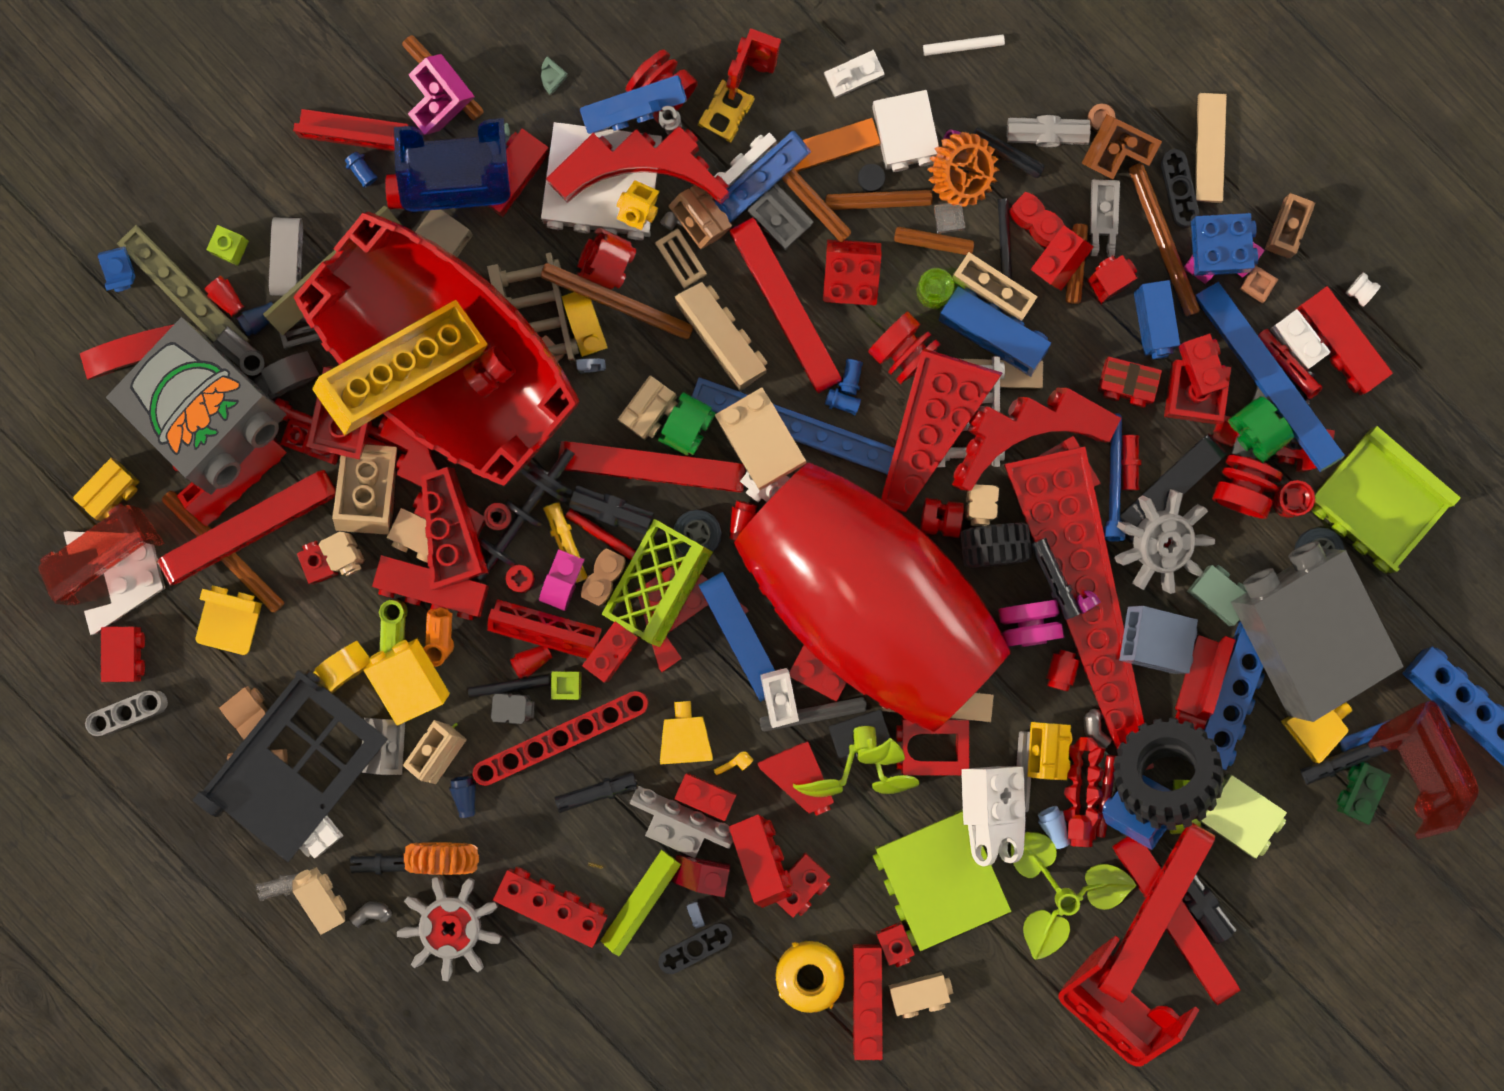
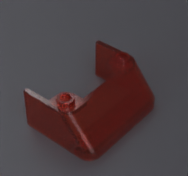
(96, 552)
(1435, 764)

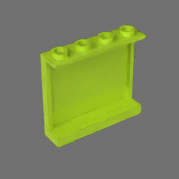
(1382, 500)
(939, 882)

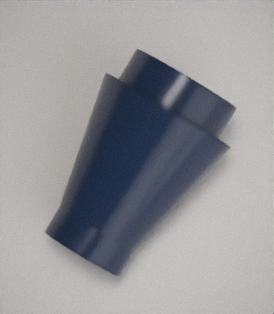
(253, 320)
(463, 794)

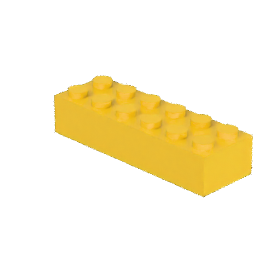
(399, 367)

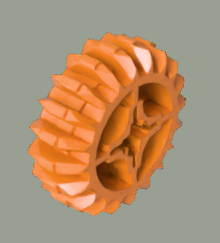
(974, 157)
(441, 858)

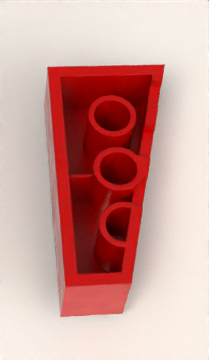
(450, 534)

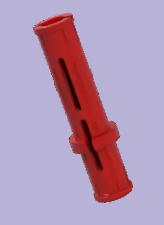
(1290, 364)

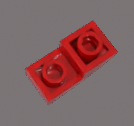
(296, 438)

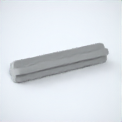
(1022, 761)

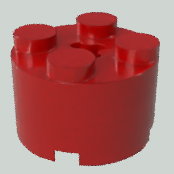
(606, 259)

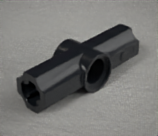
(611, 510)
(1206, 909)

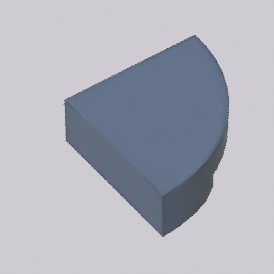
(590, 365)
(695, 914)

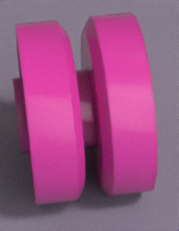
(1031, 623)

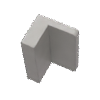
(390, 757)

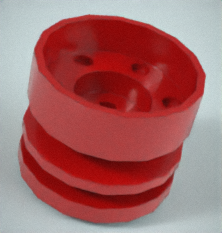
(658, 69)
(902, 347)
(1247, 486)

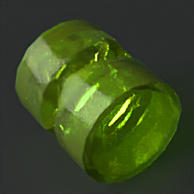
(935, 288)

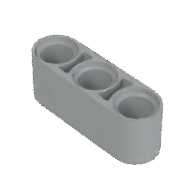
(285, 254)
(113, 714)

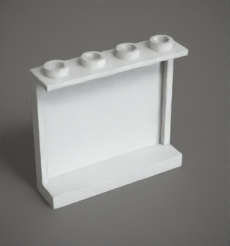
(597, 204)

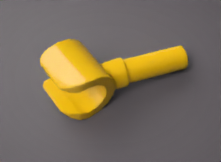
(743, 760)

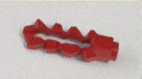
(1083, 827)

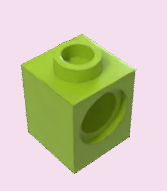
(227, 245)
(566, 685)

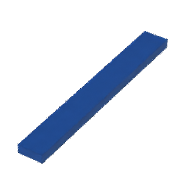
(1269, 376)
(808, 430)

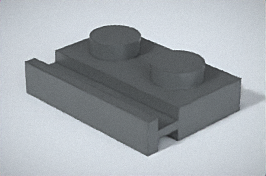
(780, 217)

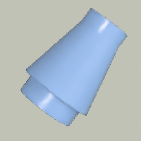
(1054, 825)

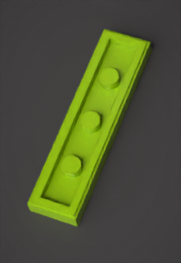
(640, 903)

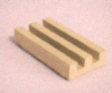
(692, 278)

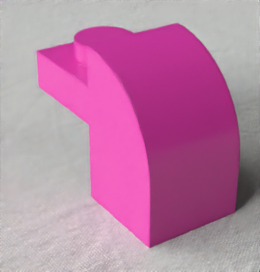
(561, 580)

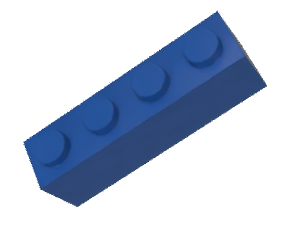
(994, 330)

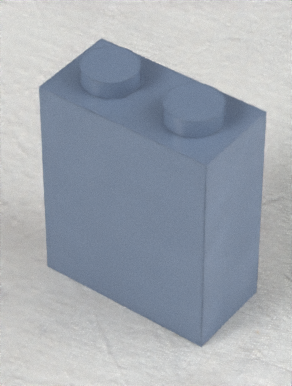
(1158, 640)

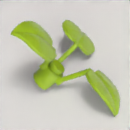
(868, 753)
(1105, 889)

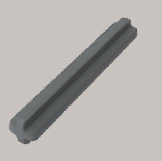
(821, 712)

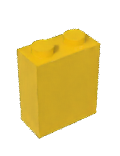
(406, 681)

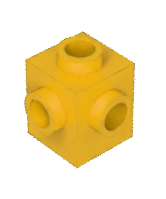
(637, 205)

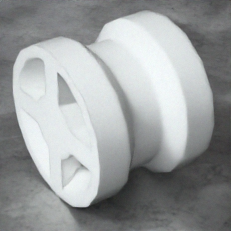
(1363, 289)

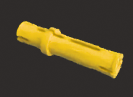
(562, 533)

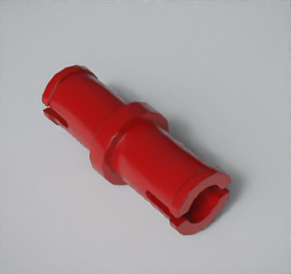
(1130, 462)

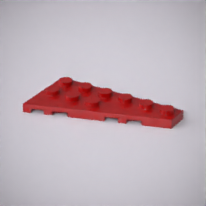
(938, 409)

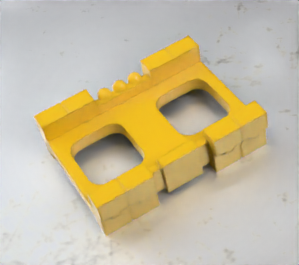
(733, 114)

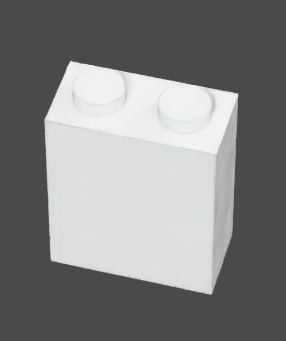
(905, 130)

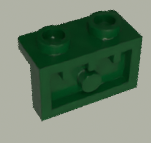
(1362, 792)

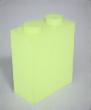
(1244, 817)

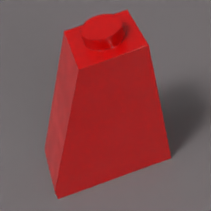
(797, 767)

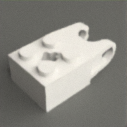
(994, 811)

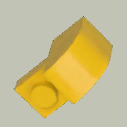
(584, 323)
(342, 666)

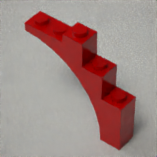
(674, 157)
(1028, 418)
(417, 463)

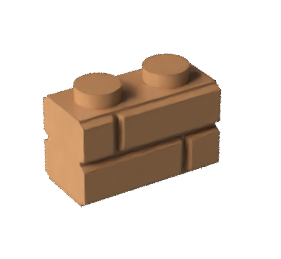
(700, 216)
(1290, 225)

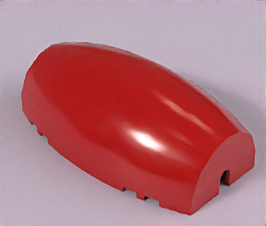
(394, 277)
(872, 596)

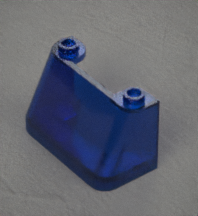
(452, 170)

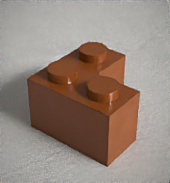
(1116, 141)

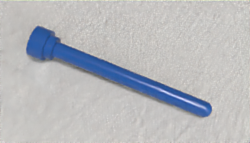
(1111, 531)

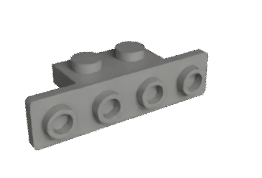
(679, 825)

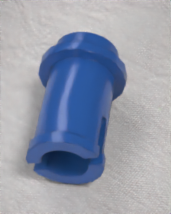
(360, 169)
(851, 377)
(842, 401)

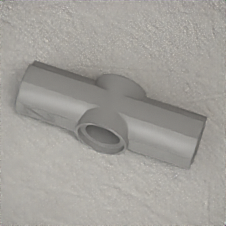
(1048, 131)

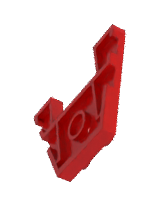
(667, 654)

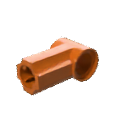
(438, 635)

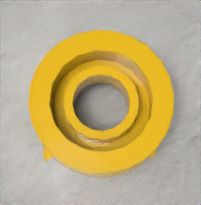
(809, 954)

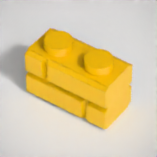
(106, 489)
(1049, 751)

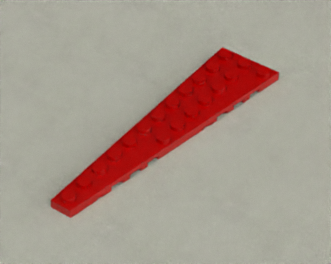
(1063, 507)

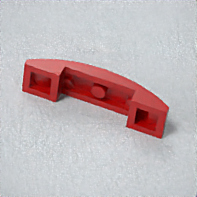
(120, 352)

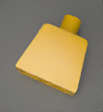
(1320, 736)
(685, 737)

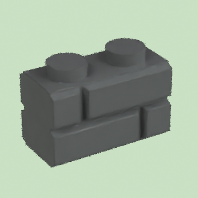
(512, 708)

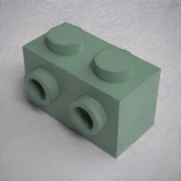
(1216, 593)

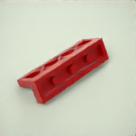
(346, 129)
(541, 633)

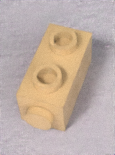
(318, 899)
(921, 993)

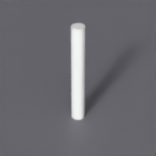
(962, 45)

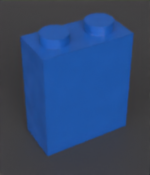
(1157, 319)

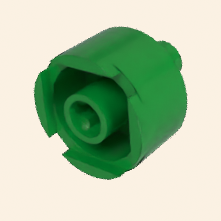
(686, 423)
(1261, 429)

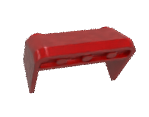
(1128, 1026)

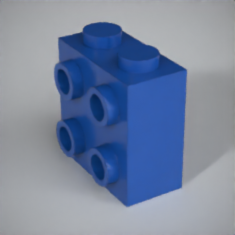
(1223, 244)
(1121, 820)

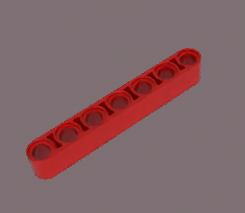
(785, 305)
(654, 467)
(247, 527)
(549, 745)
(1156, 912)
(1182, 926)

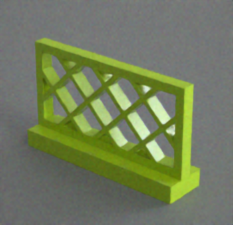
(677, 590)

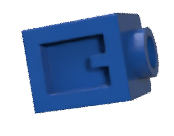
(117, 269)

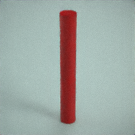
(600, 533)
(1107, 787)

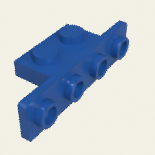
(637, 103)

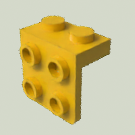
(228, 620)

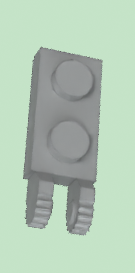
(1104, 214)

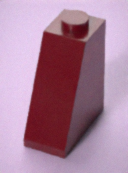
(702, 875)

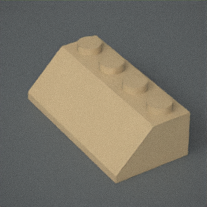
(720, 335)

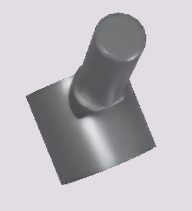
(670, 220)

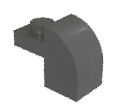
(287, 375)

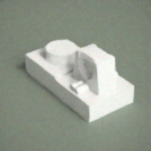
(854, 74)
(779, 697)

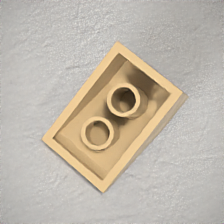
(760, 439)
(366, 491)

